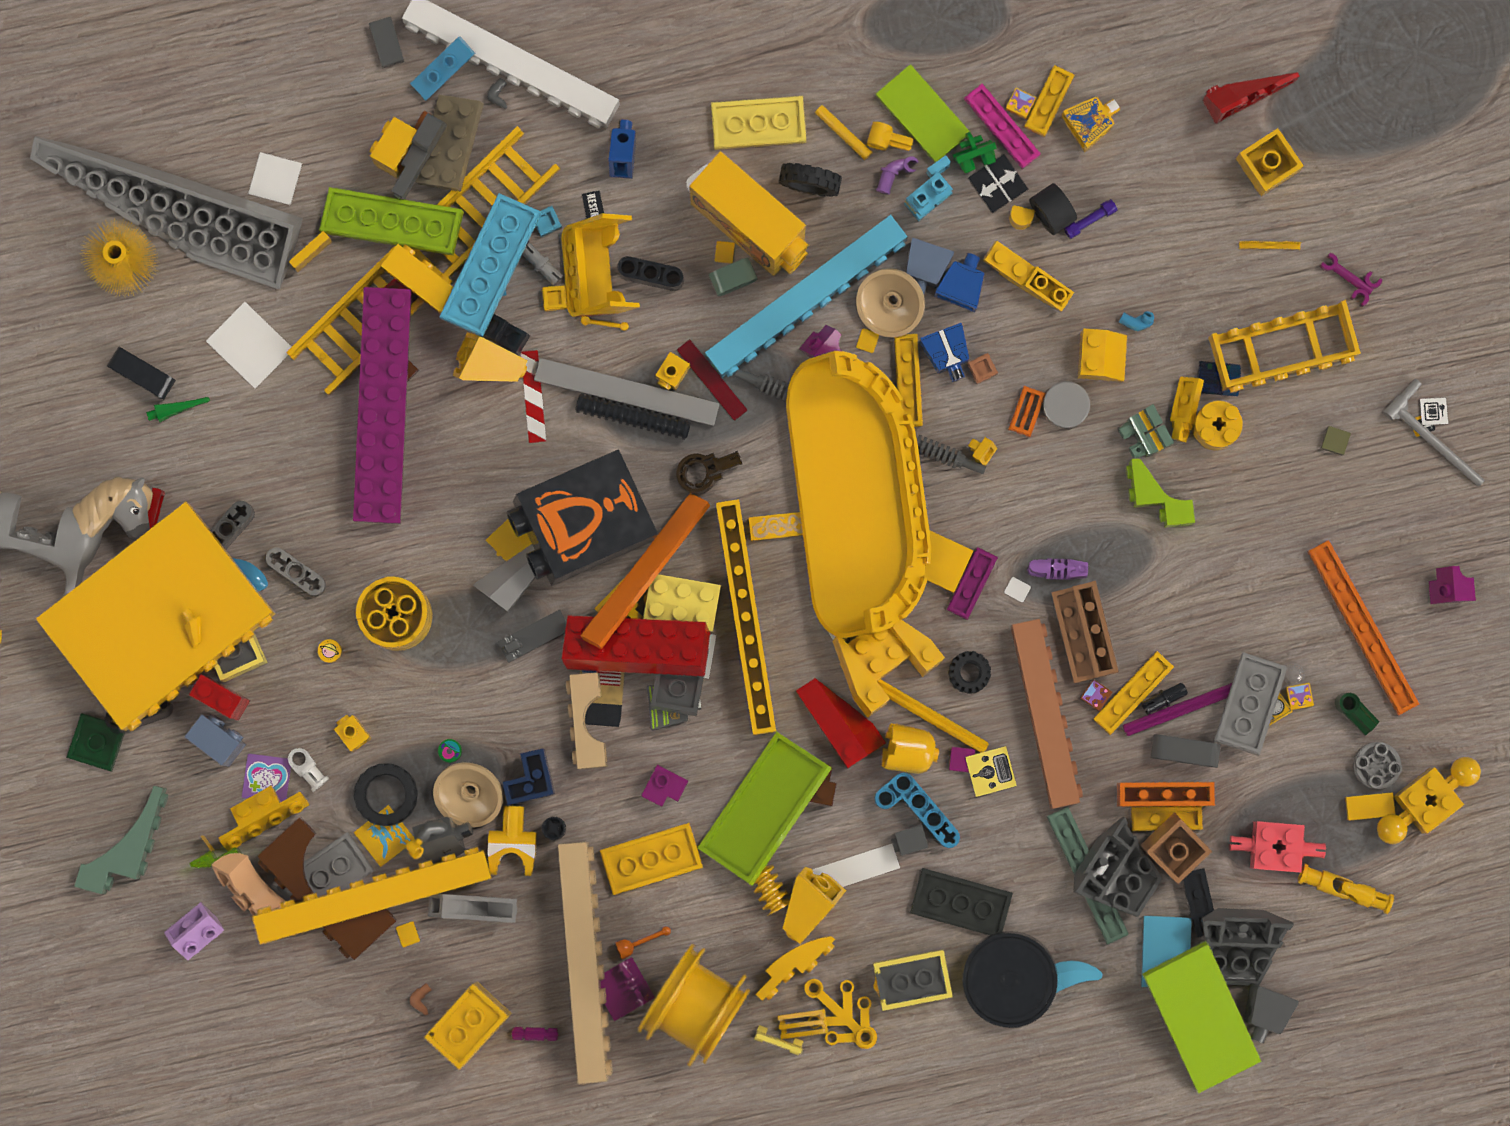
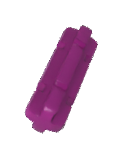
(535, 1033)

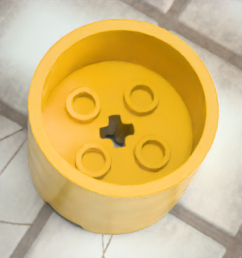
(401, 631)

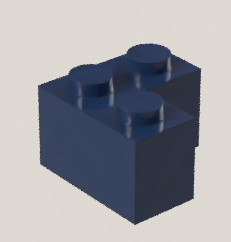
(536, 782)

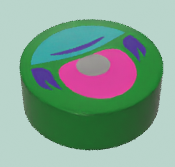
(450, 750)

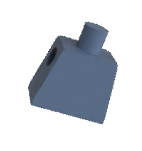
(927, 263)

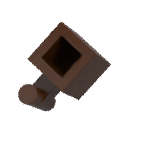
(825, 792)

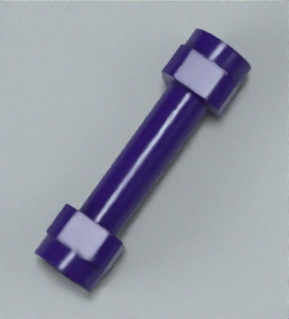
(1107, 208)

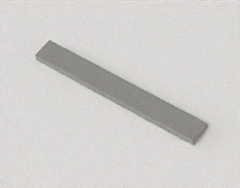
(626, 392)

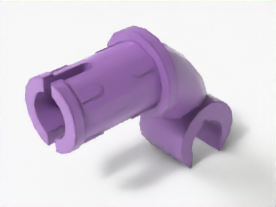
(891, 170)

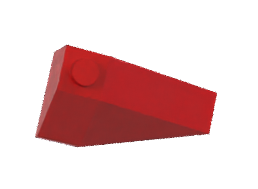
(1237, 96)
(843, 726)

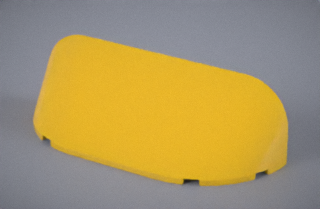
(857, 494)

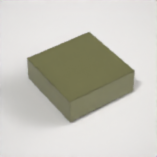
(1335, 440)

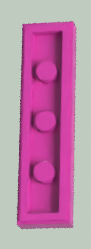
(1002, 126)

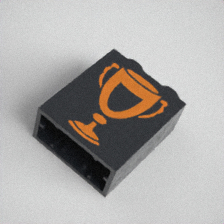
(582, 518)

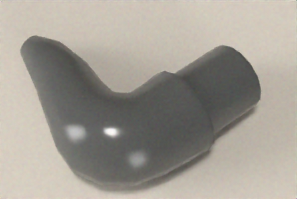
(494, 91)

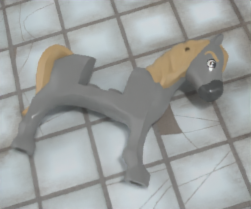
(79, 526)

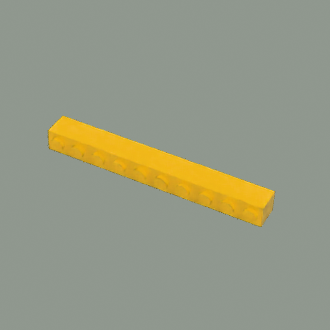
(746, 617)
(371, 896)

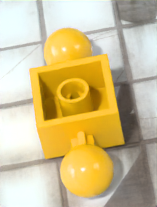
(1412, 799)

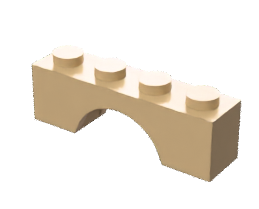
(584, 691)

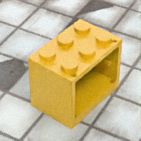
(468, 1025)

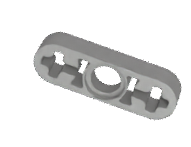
(285, 556)

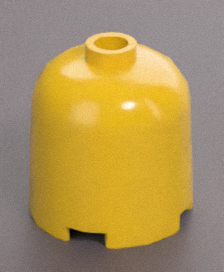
(909, 749)

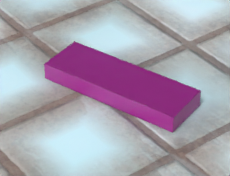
(972, 583)

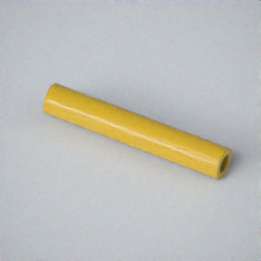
(843, 132)

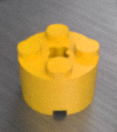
(1208, 434)

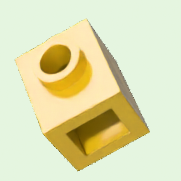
(672, 372)
(352, 732)

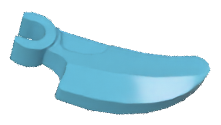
(1075, 972)

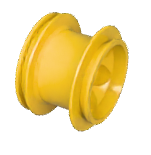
(694, 1006)

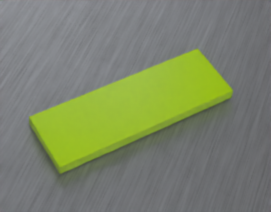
(391, 221)

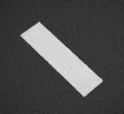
(861, 866)

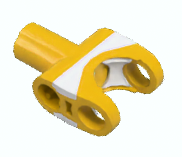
(512, 840)

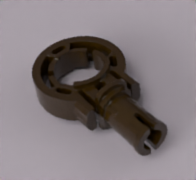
(708, 461)

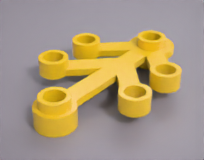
(844, 1016)

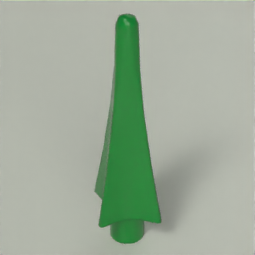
(165, 411)

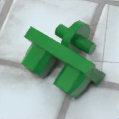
(984, 149)

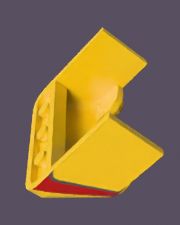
(588, 266)

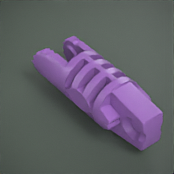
(1058, 569)

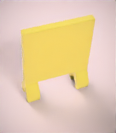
(795, 1047)

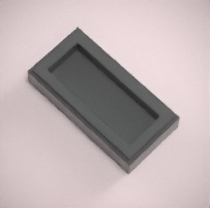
(386, 42)

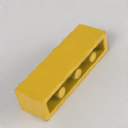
(418, 277)

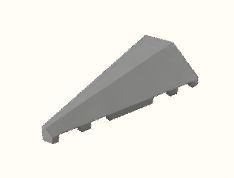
(508, 581)

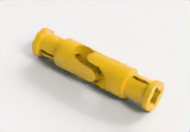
(1358, 893)

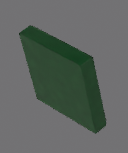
(95, 743)

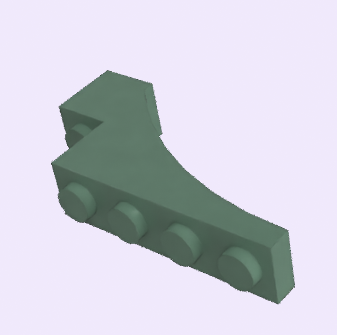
(129, 854)

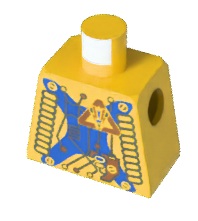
(1090, 120)

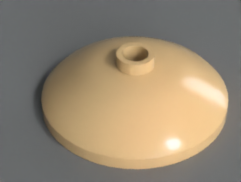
(883, 314)
(464, 804)

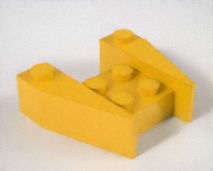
(876, 655)

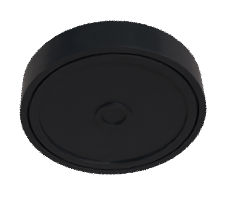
(1010, 979)

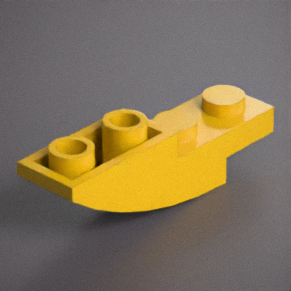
(1027, 277)
(801, 957)

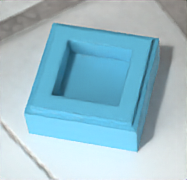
(939, 166)
(548, 222)

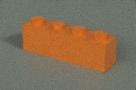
(1165, 794)

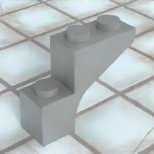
(472, 907)

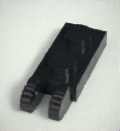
(1198, 897)

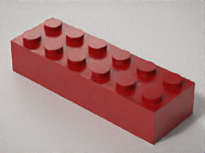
(640, 647)

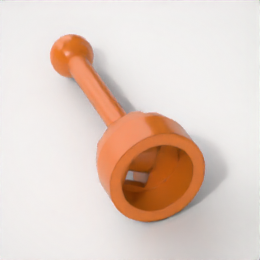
(626, 947)

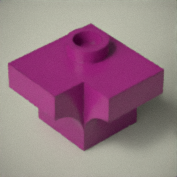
(822, 342)
(1451, 586)
(663, 785)

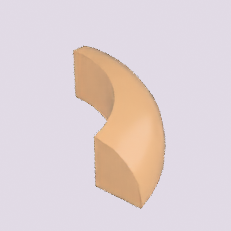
(245, 883)

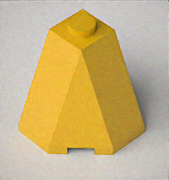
(487, 361)
(810, 902)

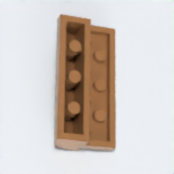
(1085, 632)

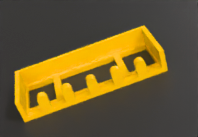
(1323, 362)

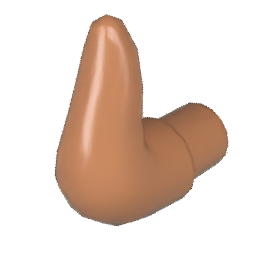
(417, 996)

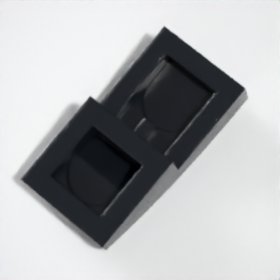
(506, 334)

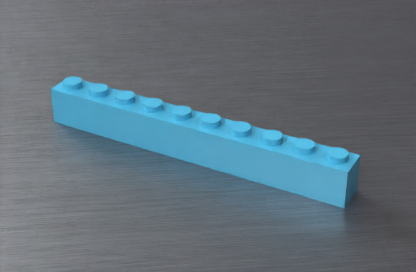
(806, 296)

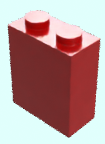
(219, 697)

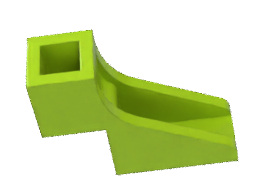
(1147, 492)

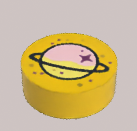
(329, 651)

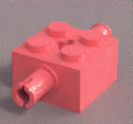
(1266, 858)

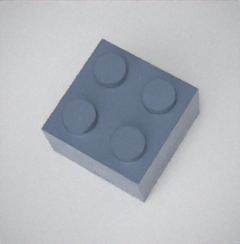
(216, 740)

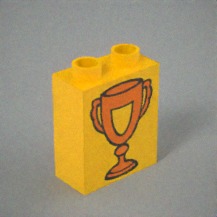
(749, 215)

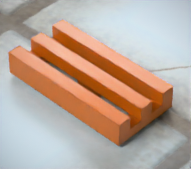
(1020, 430)

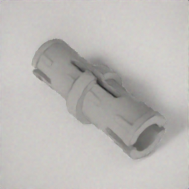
(542, 264)

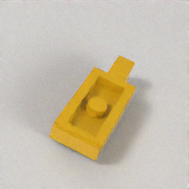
(1185, 407)

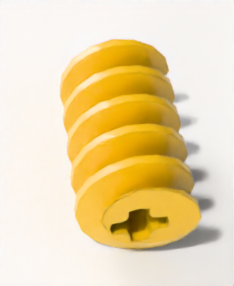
(770, 890)

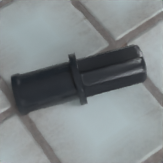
(1164, 698)

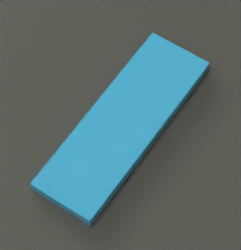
(490, 265)

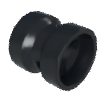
(554, 828)

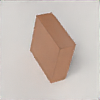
(982, 368)

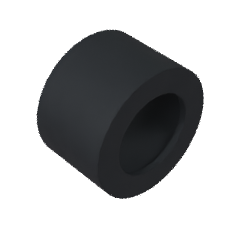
(1053, 209)

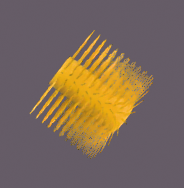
(117, 259)

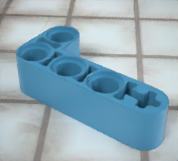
(921, 813)

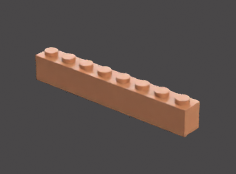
(1045, 713)

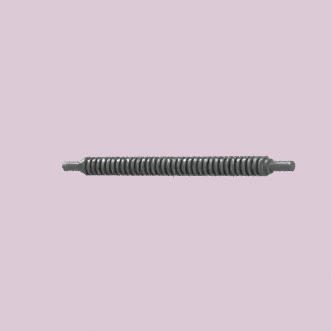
(958, 459)

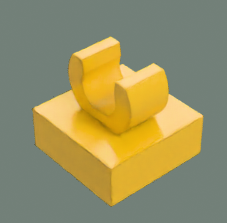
(982, 451)

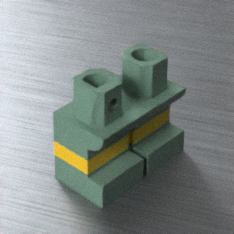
(1141, 424)

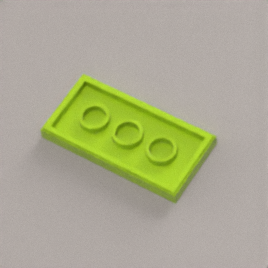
(922, 113)

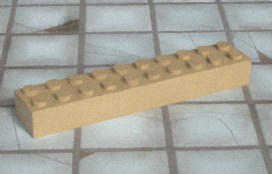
(583, 962)

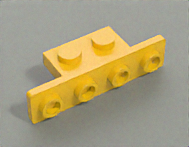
(260, 814)

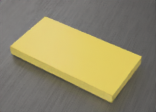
(758, 122)

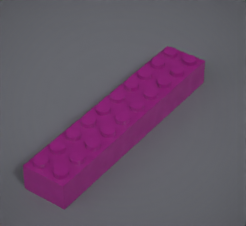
(382, 405)

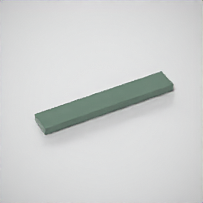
(1075, 852)

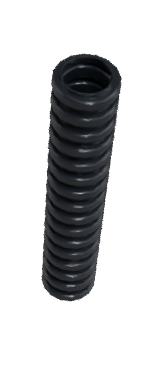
(633, 416)

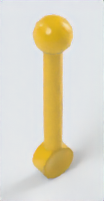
(586, 321)

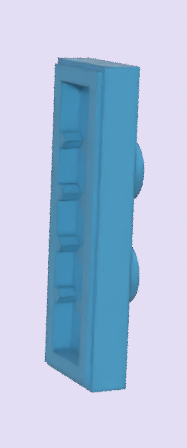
(442, 68)

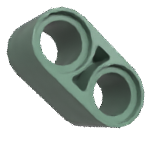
(733, 277)

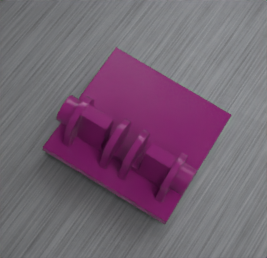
(625, 989)

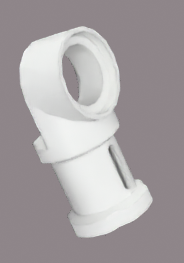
(307, 769)

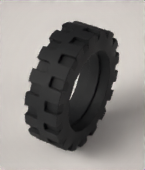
(810, 179)
(361, 792)

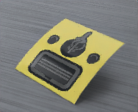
(991, 771)

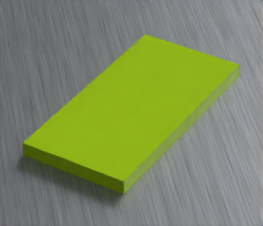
(764, 808)
(1201, 1017)

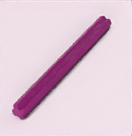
(1177, 710)

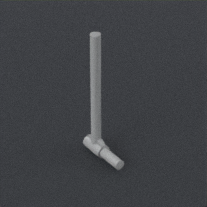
(1397, 410)

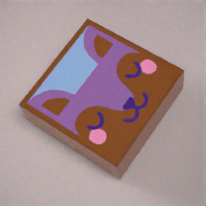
(1096, 695)

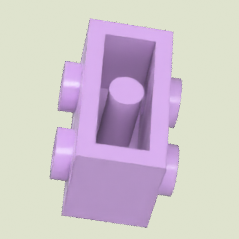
(194, 931)

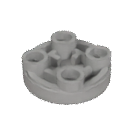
(1066, 404)
(1377, 765)

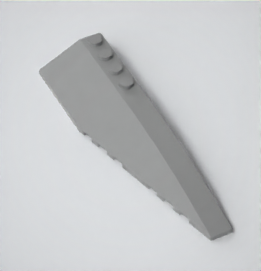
(188, 215)

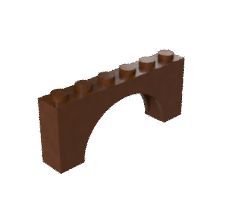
(286, 861)

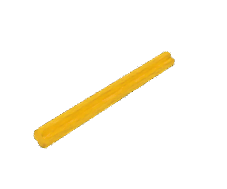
(934, 718)

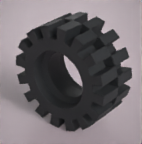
(955, 672)

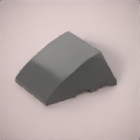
(1117, 871)
(1244, 942)

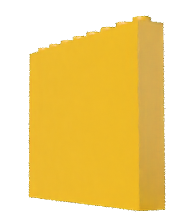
(127, 622)

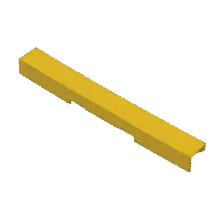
(1269, 245)

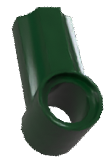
(1357, 714)

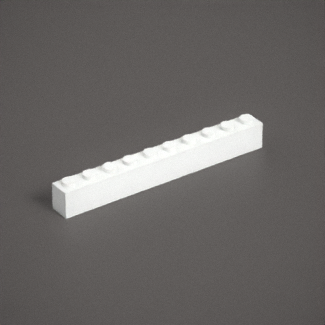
(513, 63)

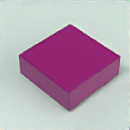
(958, 759)

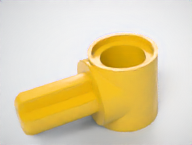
(882, 137)

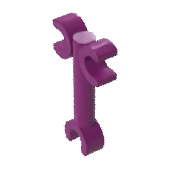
(1364, 287)

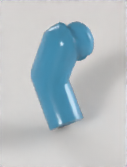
(1138, 323)

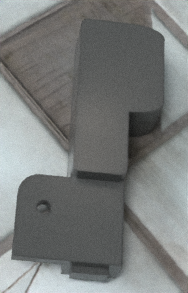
(418, 154)

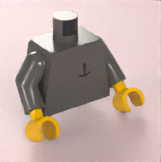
(438, 839)

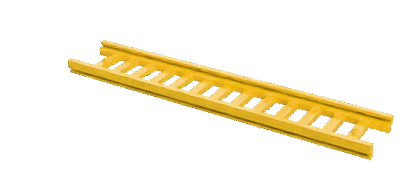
(374, 274)

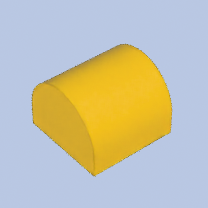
(1021, 217)

